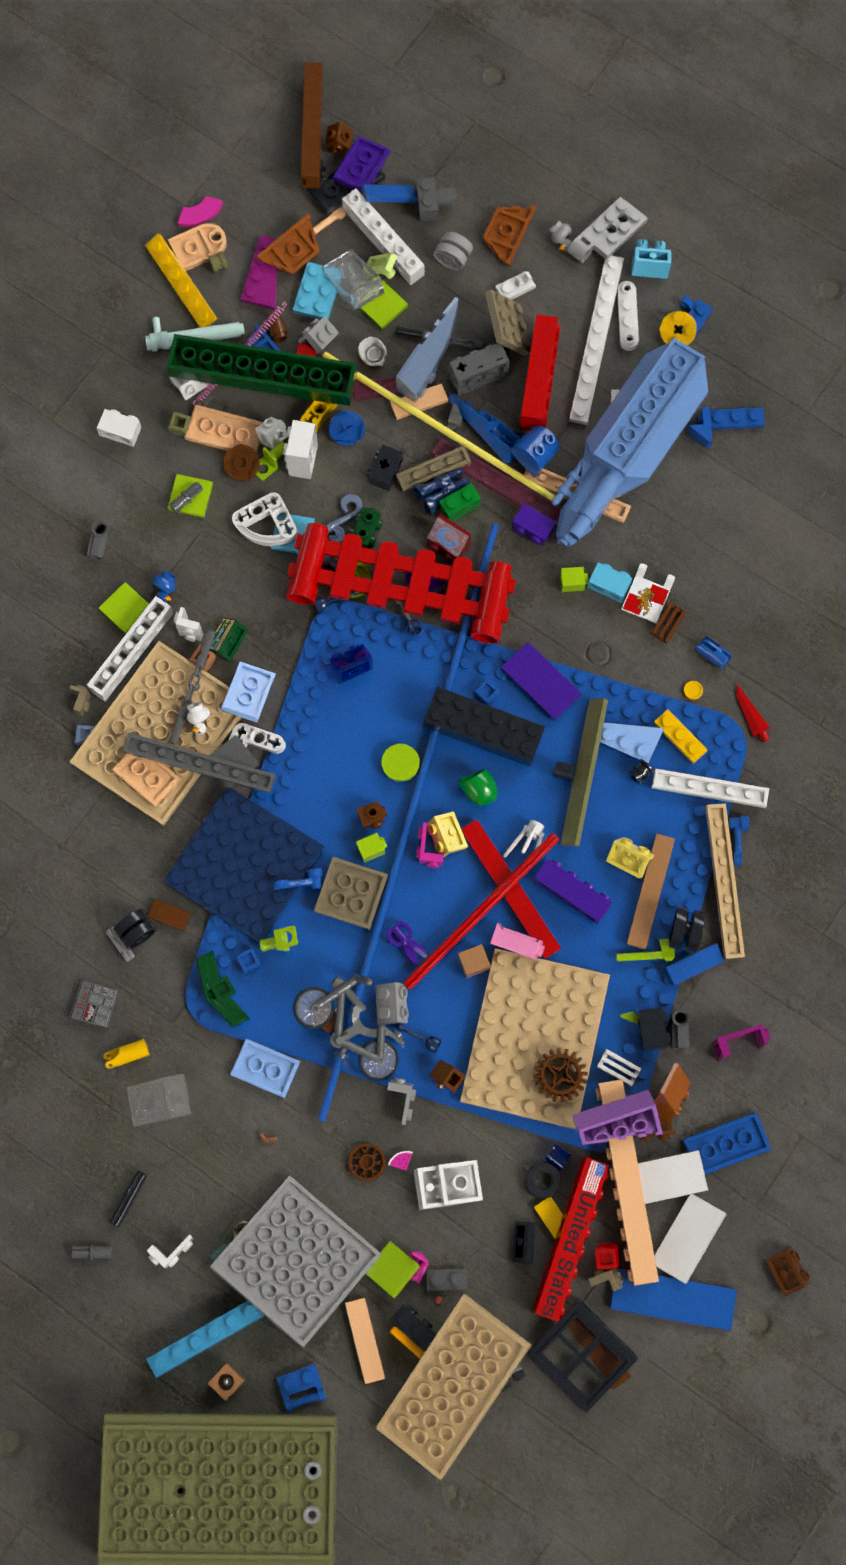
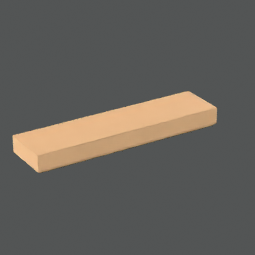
(365, 1340)

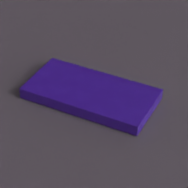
(541, 681)

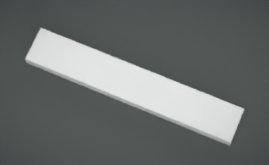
(710, 788)

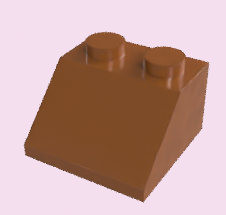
(672, 1093)

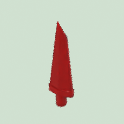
(754, 719)

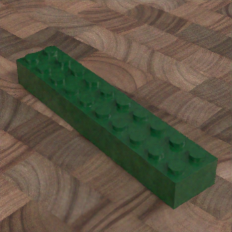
(262, 369)

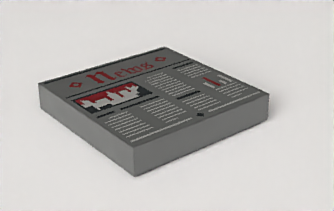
(94, 1004)

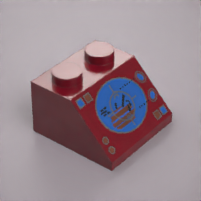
(448, 539)

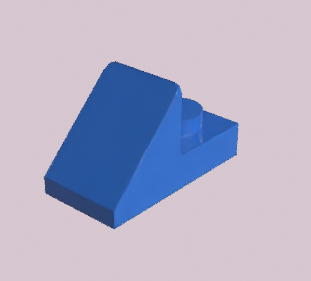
(702, 431)

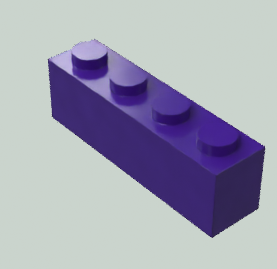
(573, 891)

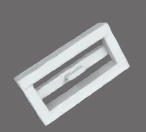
(634, 1075)

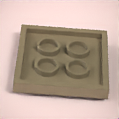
(508, 322)
(351, 893)

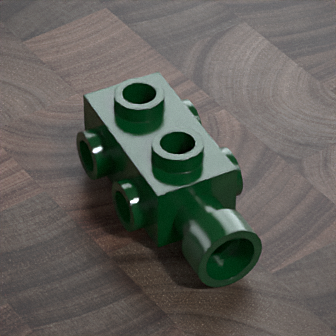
(367, 527)

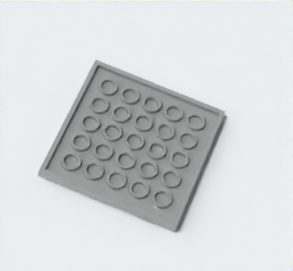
(295, 1261)

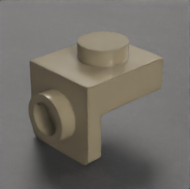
(82, 703)
(613, 1276)

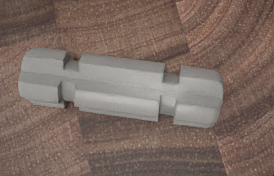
(127, 954)

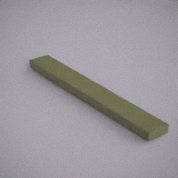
(584, 772)

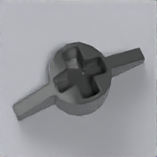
(455, 418)

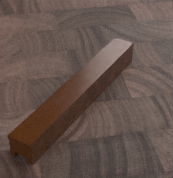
(312, 125)

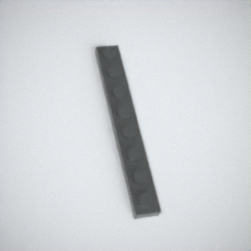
(199, 763)

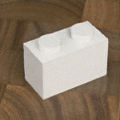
(119, 427)

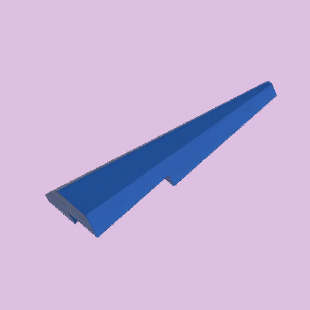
(490, 428)

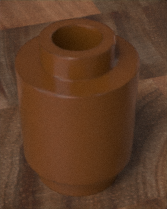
(278, 329)

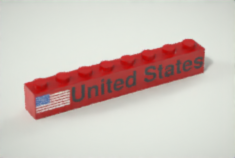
(570, 1239)

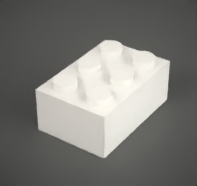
(301, 449)

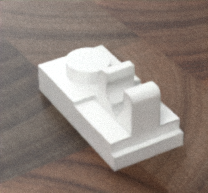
(516, 286)

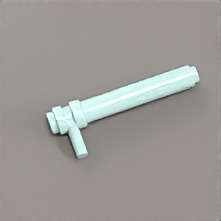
(164, 339)

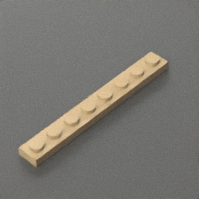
(724, 881)

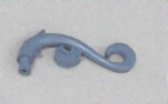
(334, 526)

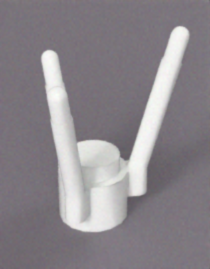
(532, 831)

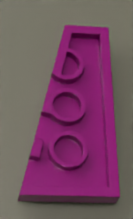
(261, 280)

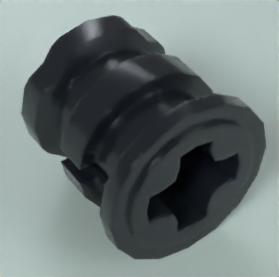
(640, 772)

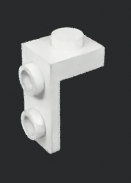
(157, 1256)

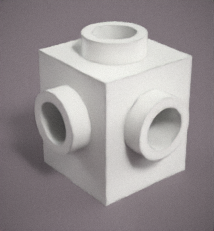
(271, 432)

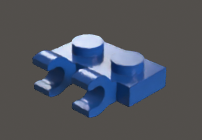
(698, 310)

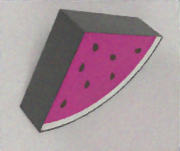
(401, 1160)

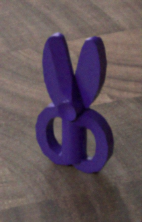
(409, 945)

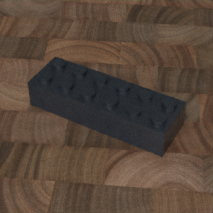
(483, 726)

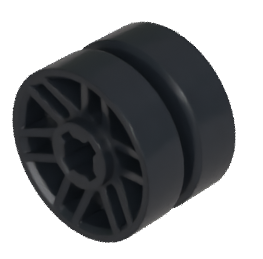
(135, 929)

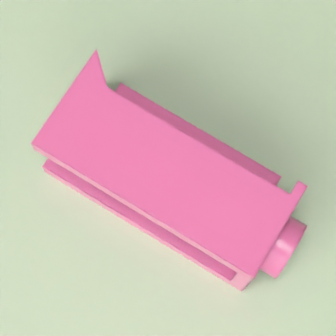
(517, 942)

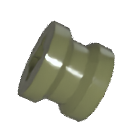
(218, 262)

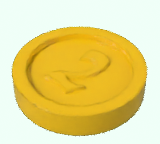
(693, 690)

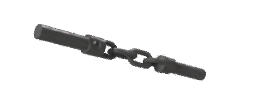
(200, 663)

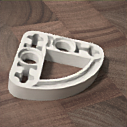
(274, 511)

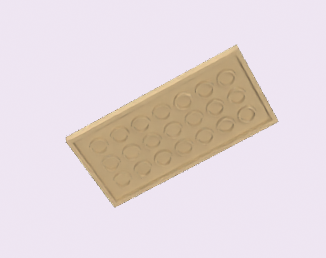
(453, 1386)

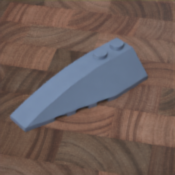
(426, 358)

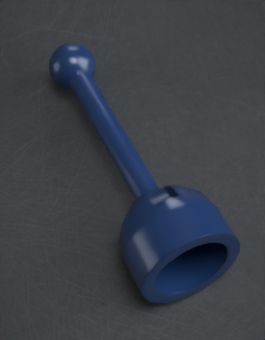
(322, 603)
(431, 1043)

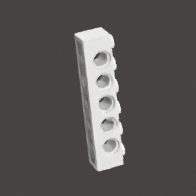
(383, 236)
(130, 648)

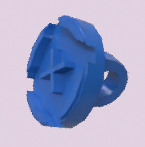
(346, 428)

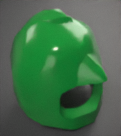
(479, 787)

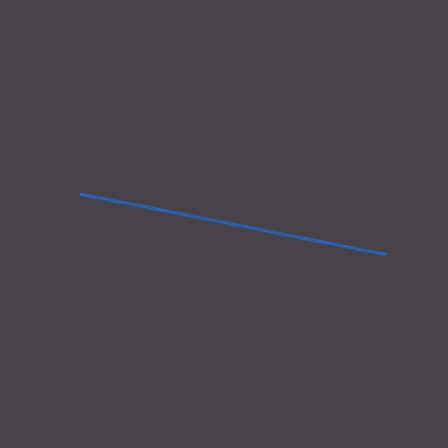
(407, 826)

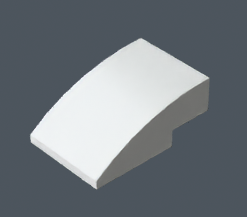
(447, 1184)

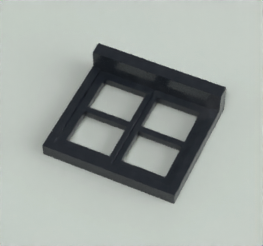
(604, 1335)

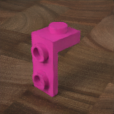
(430, 859)

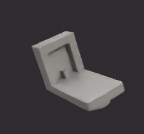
(400, 1085)

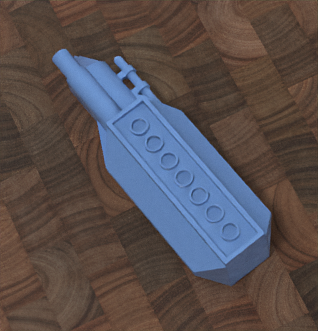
(632, 435)

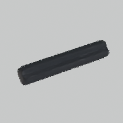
(128, 1199)

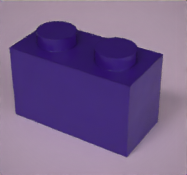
(533, 525)

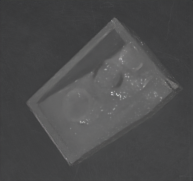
(353, 279)

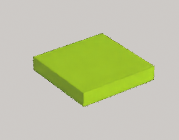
(385, 307)
(199, 502)
(124, 607)
(392, 1269)

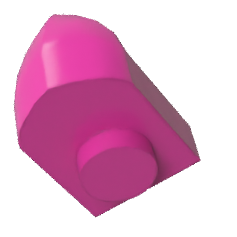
(422, 1261)

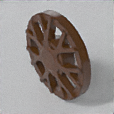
(367, 1162)

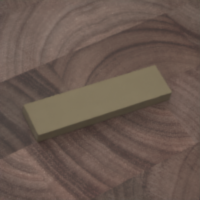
(434, 467)

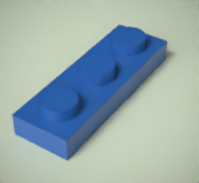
(737, 418)

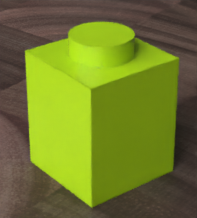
(573, 579)
(371, 847)

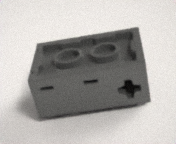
(478, 368)

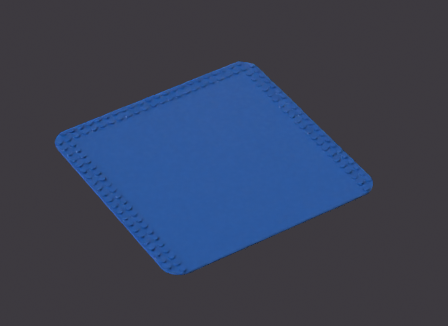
(335, 767)

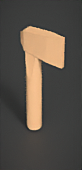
(338, 214)

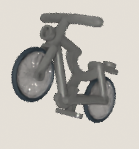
(315, 1008)

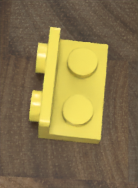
(446, 834)
(629, 857)

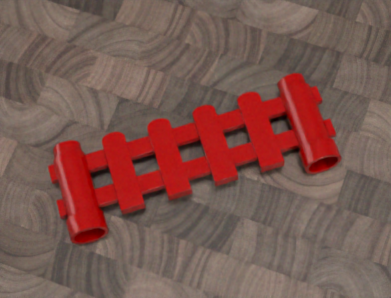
(489, 612)

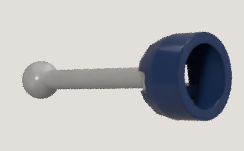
(413, 626)

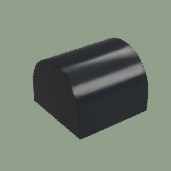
(564, 771)

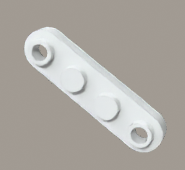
(627, 315)

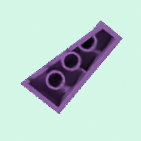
(619, 1119)

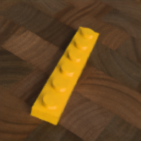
(181, 281)

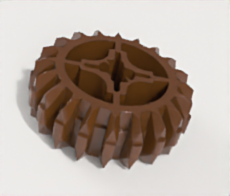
(568, 1080)

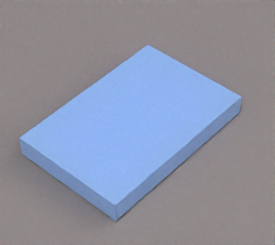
(248, 691)
(265, 1068)

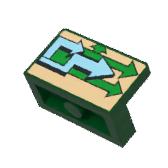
(228, 638)

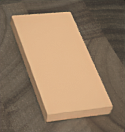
(222, 429)

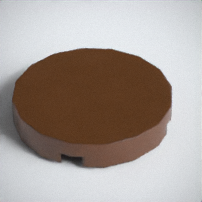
(241, 462)

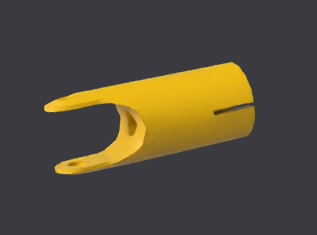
(126, 1053)

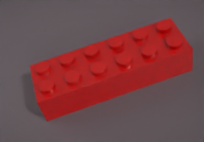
(540, 372)

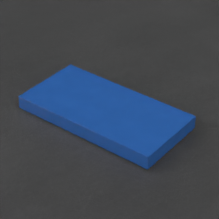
(729, 1143)

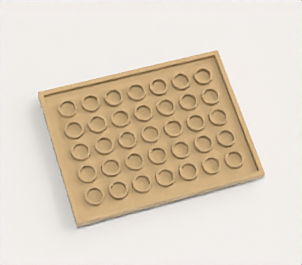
(150, 710)
(527, 1013)

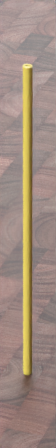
(451, 434)

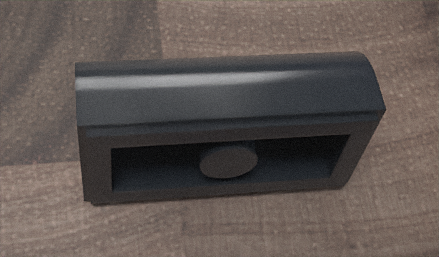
(523, 1242)

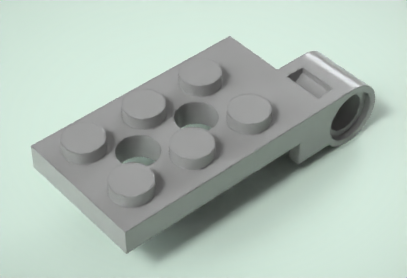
(605, 243)

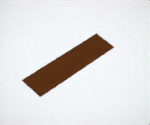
(601, 1355)

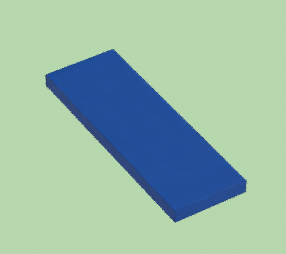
(677, 1301)

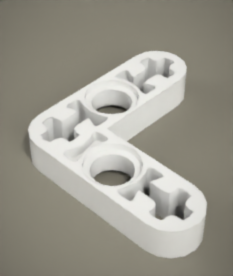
(251, 732)

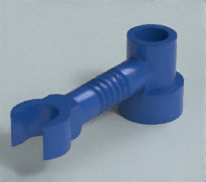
(738, 824)
(313, 879)

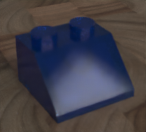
(351, 663)

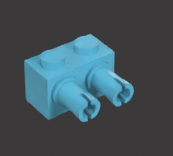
(651, 261)

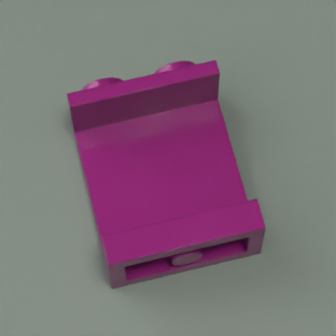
(721, 1047)

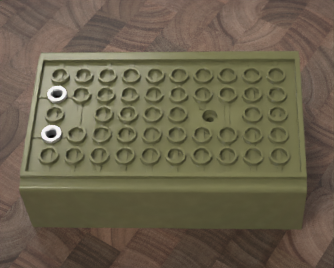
(217, 1489)

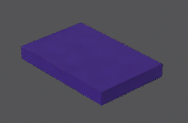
(361, 164)

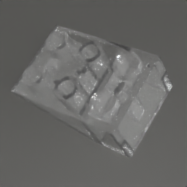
(159, 1100)

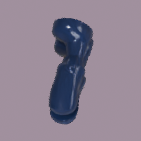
(442, 482)

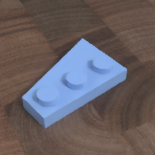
(631, 739)

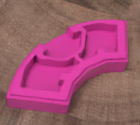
(201, 213)

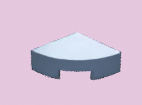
(82, 733)

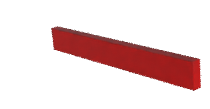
(516, 896)

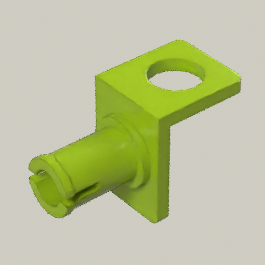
(270, 459)
(280, 940)

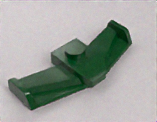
(219, 991)

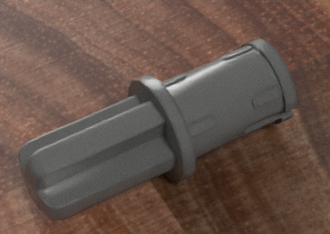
(186, 497)
(91, 1252)

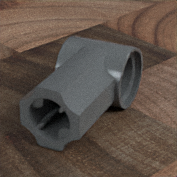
(98, 541)
(680, 1032)

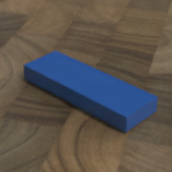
(389, 193)
(694, 964)

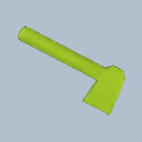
(665, 953)

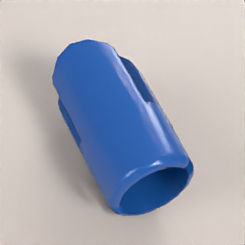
(713, 652)

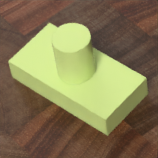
(383, 264)

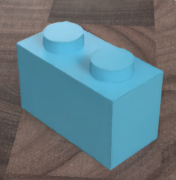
(610, 582)

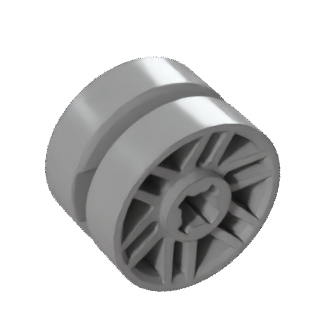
(453, 250)

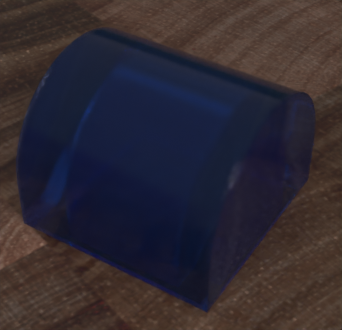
(558, 1157)

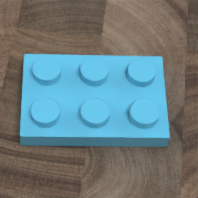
(315, 293)

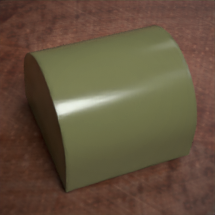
(179, 424)

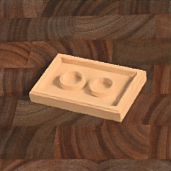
(146, 777)

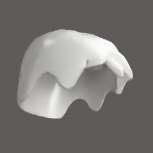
(372, 351)

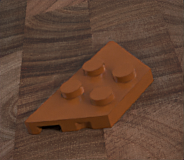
(507, 231)
(292, 248)

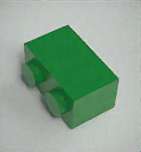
(460, 503)

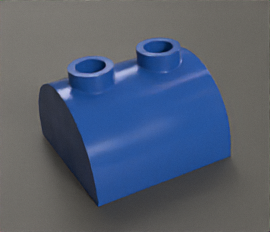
(535, 449)

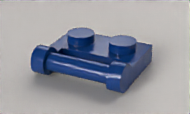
(299, 1381)

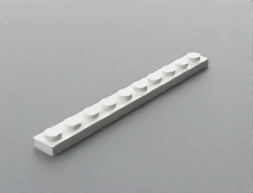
(596, 340)

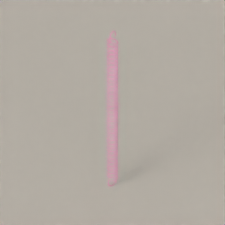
(255, 336)

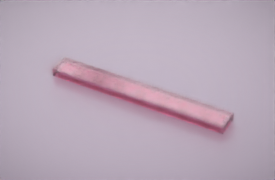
(502, 483)

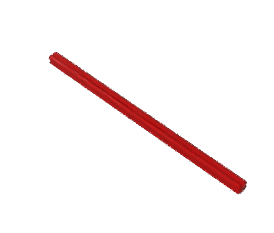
(481, 910)

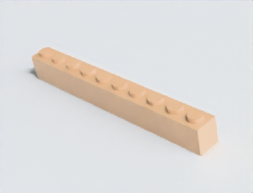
(630, 1197)

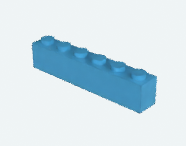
(203, 1338)

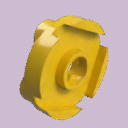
(678, 318)

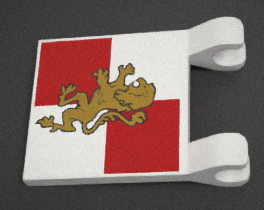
(646, 597)

